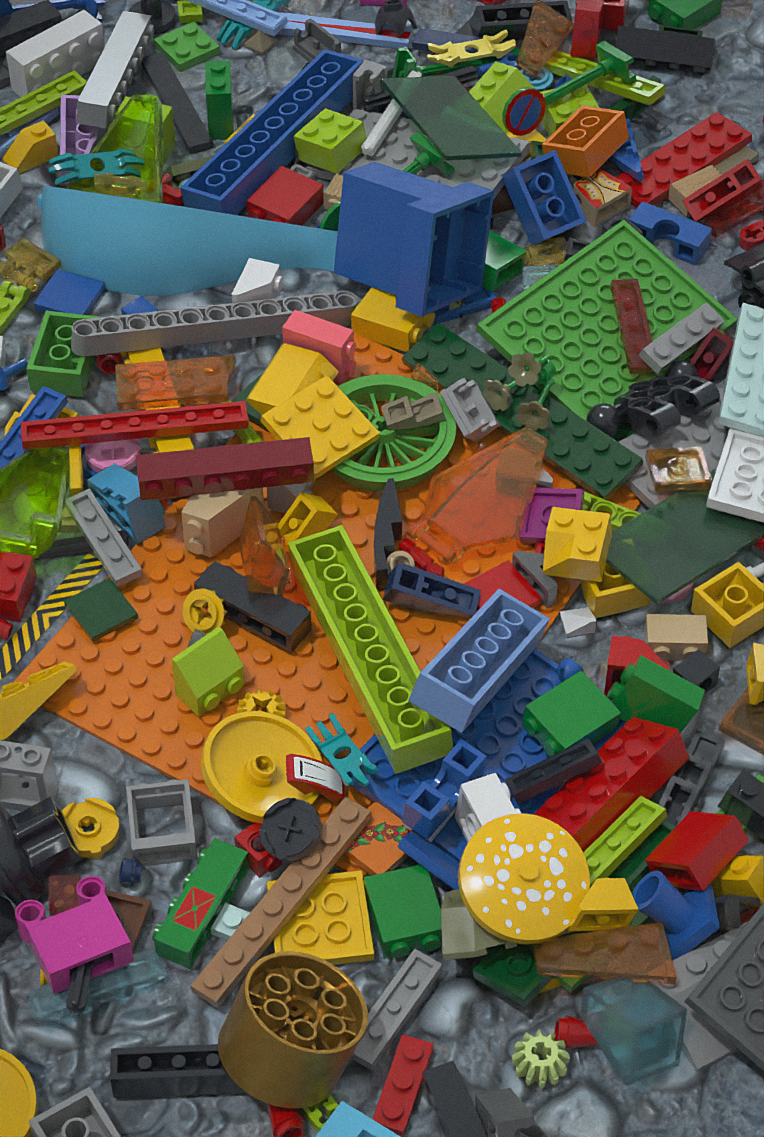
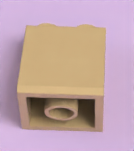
(215, 519)

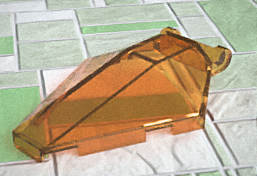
(482, 496)

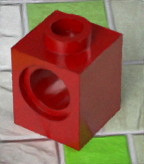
(250, 841)

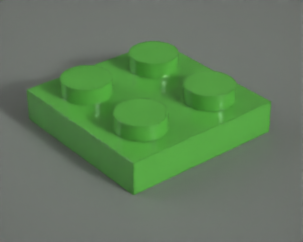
(187, 46)

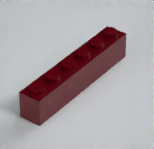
(225, 468)

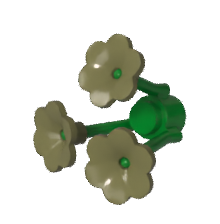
(525, 371)

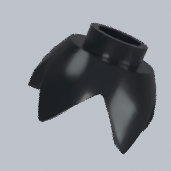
(396, 15)

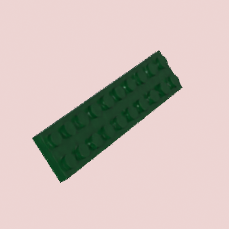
(574, 443)

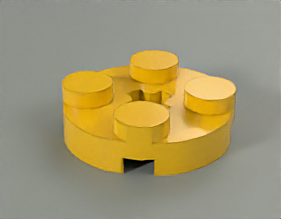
(105, 822)

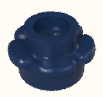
(130, 871)

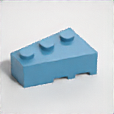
(120, 499)

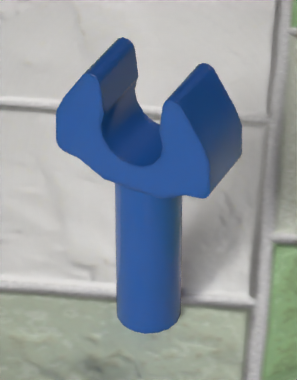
(508, 59)
(11, 370)

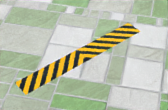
(47, 613)

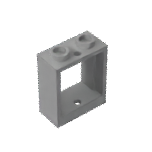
(32, 761)
(166, 847)

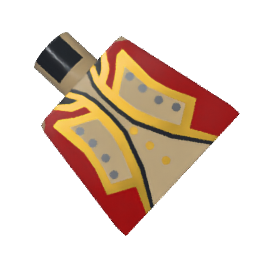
(601, 196)

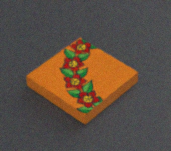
(377, 843)

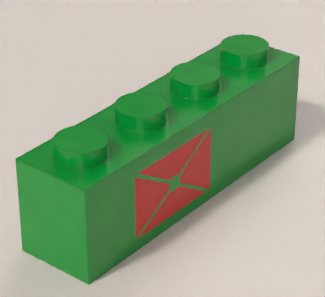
(203, 896)

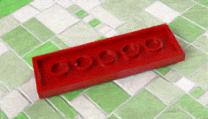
(688, 153)

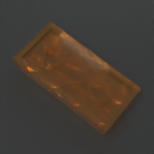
(171, 383)

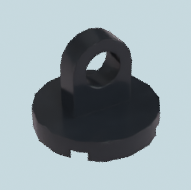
(161, 13)
(291, 829)

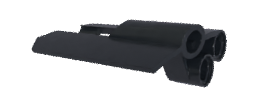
(751, 269)

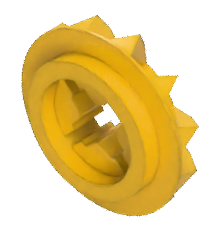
(194, 615)
(272, 702)

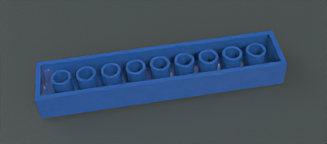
(268, 138)

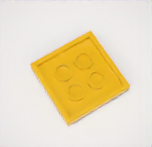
(328, 418)
(331, 922)

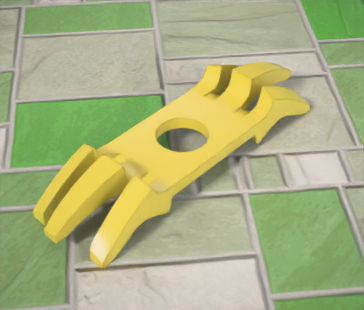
(450, 53)

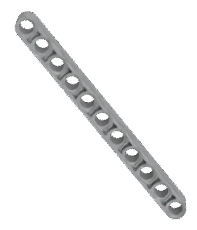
(205, 323)

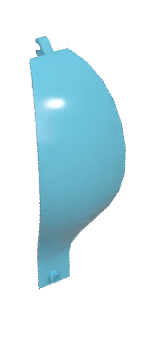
(168, 247)

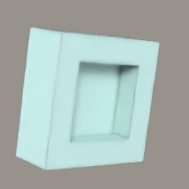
(228, 921)

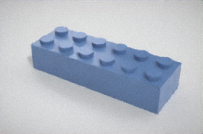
(478, 660)

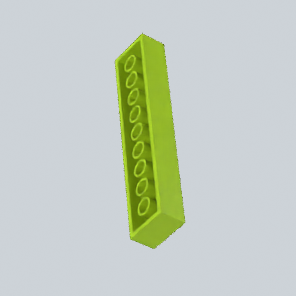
(368, 647)

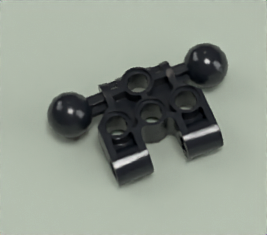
(657, 404)

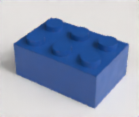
(543, 197)

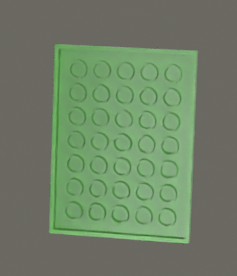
(575, 321)

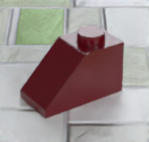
(713, 354)

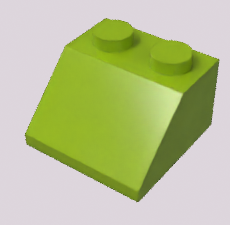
(207, 672)

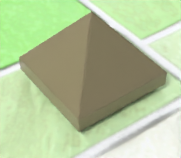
(260, 42)

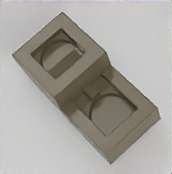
(407, 414)

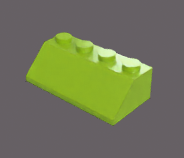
(496, 88)

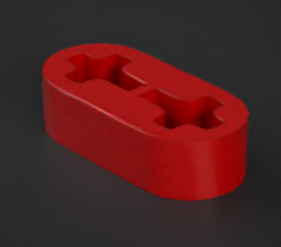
(752, 235)

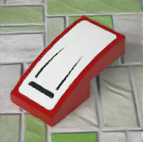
(314, 775)

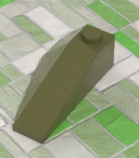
(462, 934)

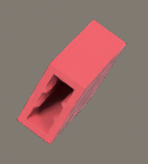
(329, 339)

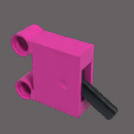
(76, 942)

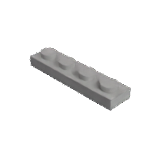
(681, 338)
(103, 537)
(396, 1007)

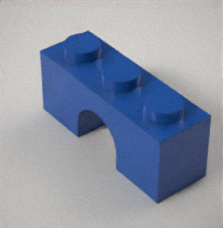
(689, 237)
(435, 802)

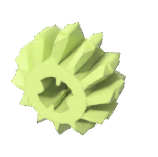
(528, 1063)

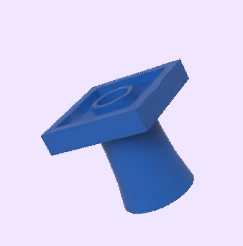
(684, 918)

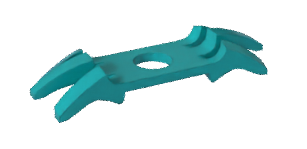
(242, 30)
(81, 165)
(334, 744)

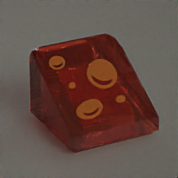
(63, 893)

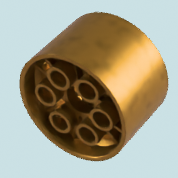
(292, 1029)

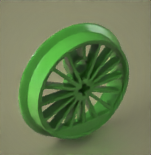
(395, 441)

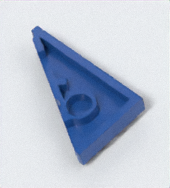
(627, 156)

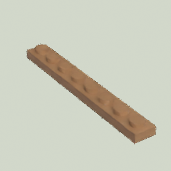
(279, 904)

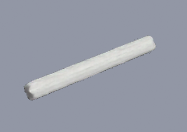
(384, 124)

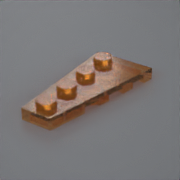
(620, 952)

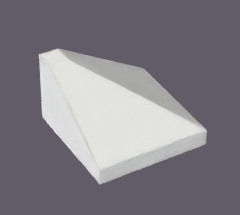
(578, 621)

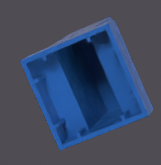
(412, 236)

